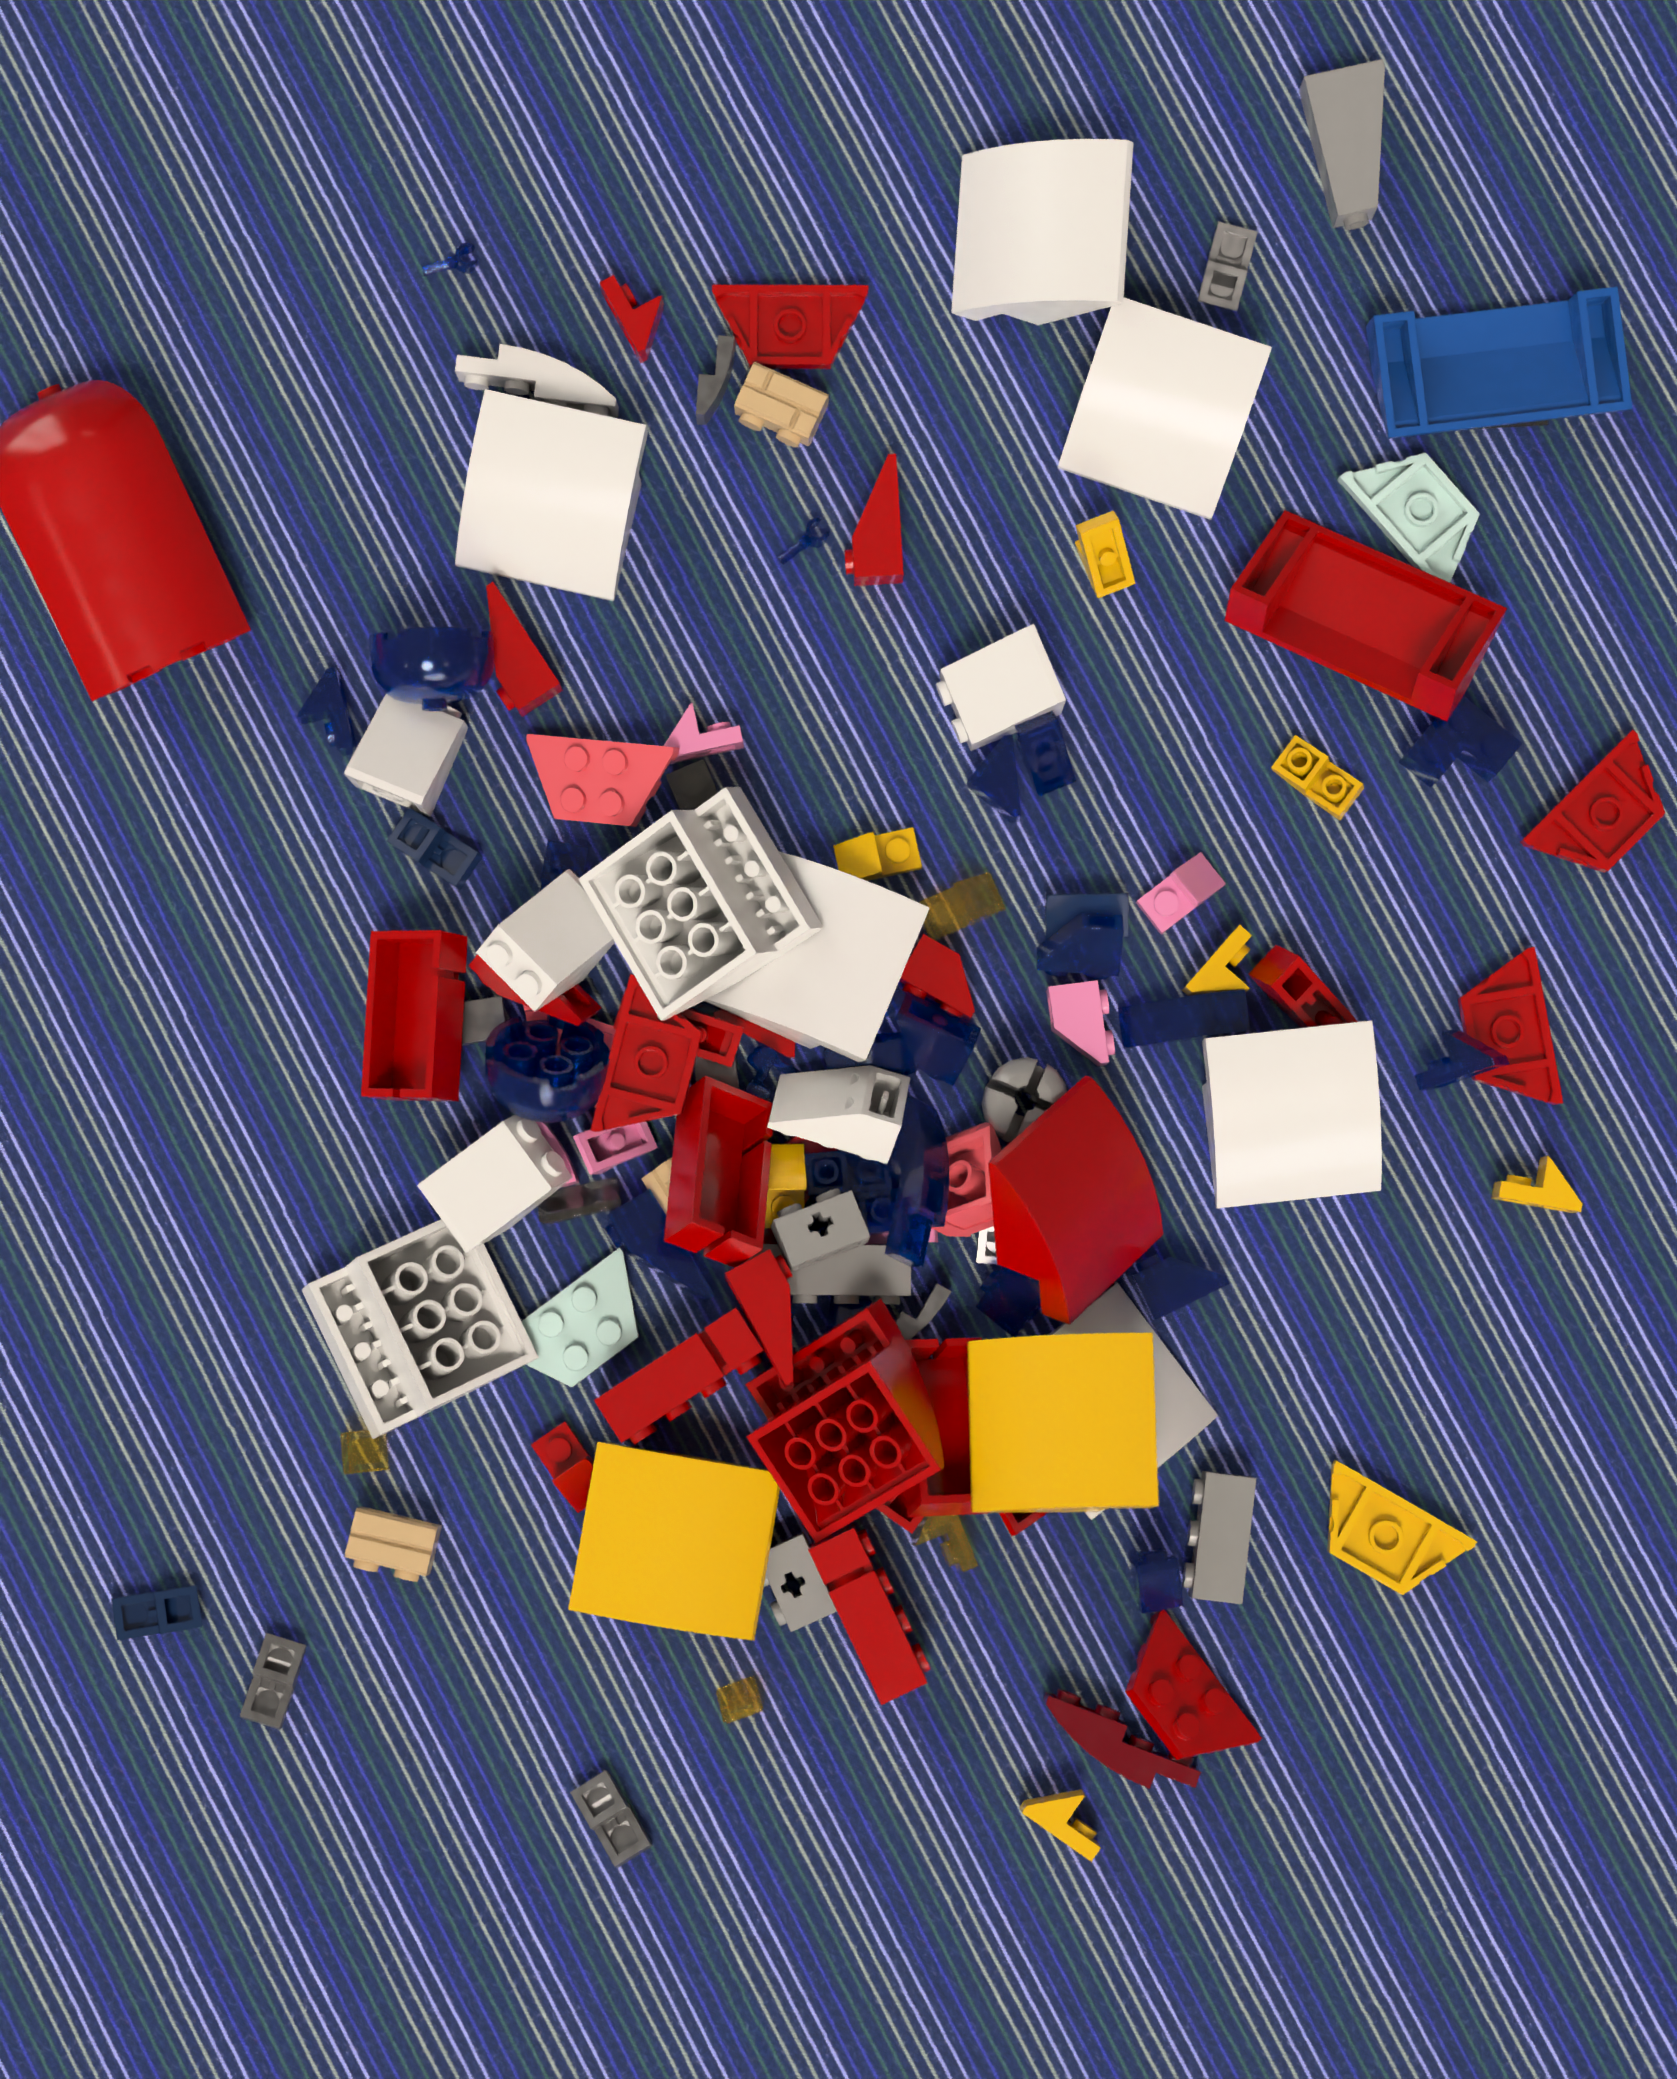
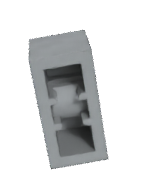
(844, 1230)
(814, 1599)

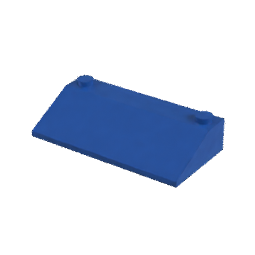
(1500, 365)

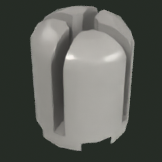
(1013, 1078)

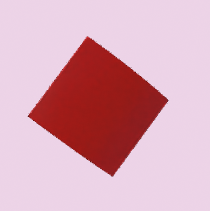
(1073, 1201)
(849, 1423)

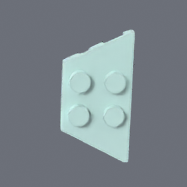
(1416, 511)
(584, 1323)

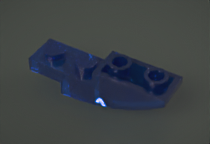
(923, 1191)

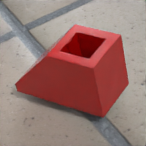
(938, 975)

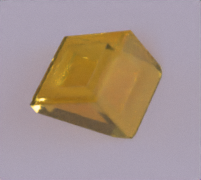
(363, 1453)
(739, 1699)

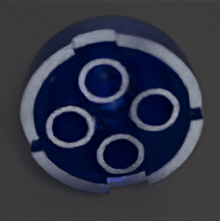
(432, 665)
(537, 1082)

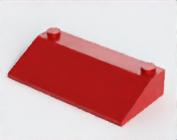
(1364, 614)

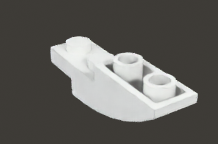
(548, 378)

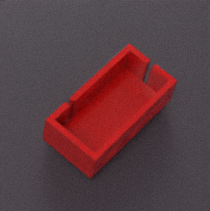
(414, 1015)
(713, 1190)
(679, 1375)
(947, 1386)
(867, 1613)

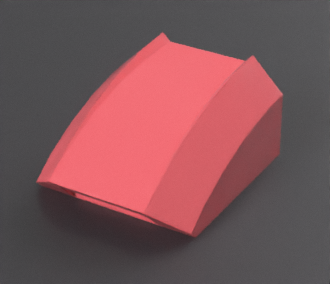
(969, 1186)

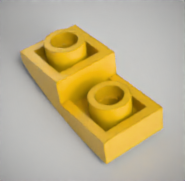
(1317, 777)

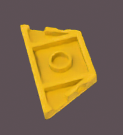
(1386, 1533)

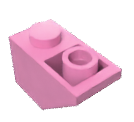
(1077, 1018)

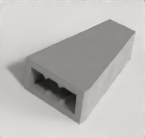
(1346, 132)

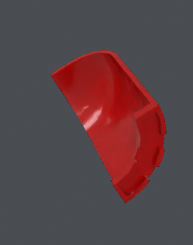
(112, 536)

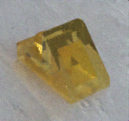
(962, 906)
(956, 1545)

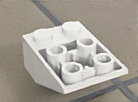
(842, 1109)

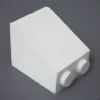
(1000, 688)
(407, 754)
(548, 942)
(495, 1182)

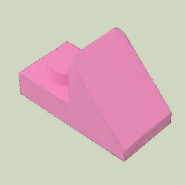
(692, 745)
(1180, 893)
(614, 1146)

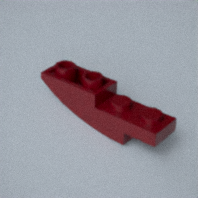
(1102, 1736)

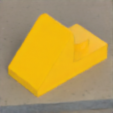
(1104, 554)
(879, 855)
(1214, 975)
(786, 1179)
(1549, 1191)
(1053, 1815)

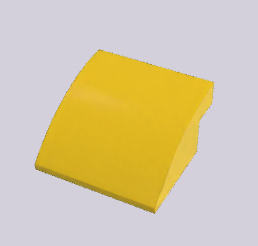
(1062, 1423)
(675, 1541)

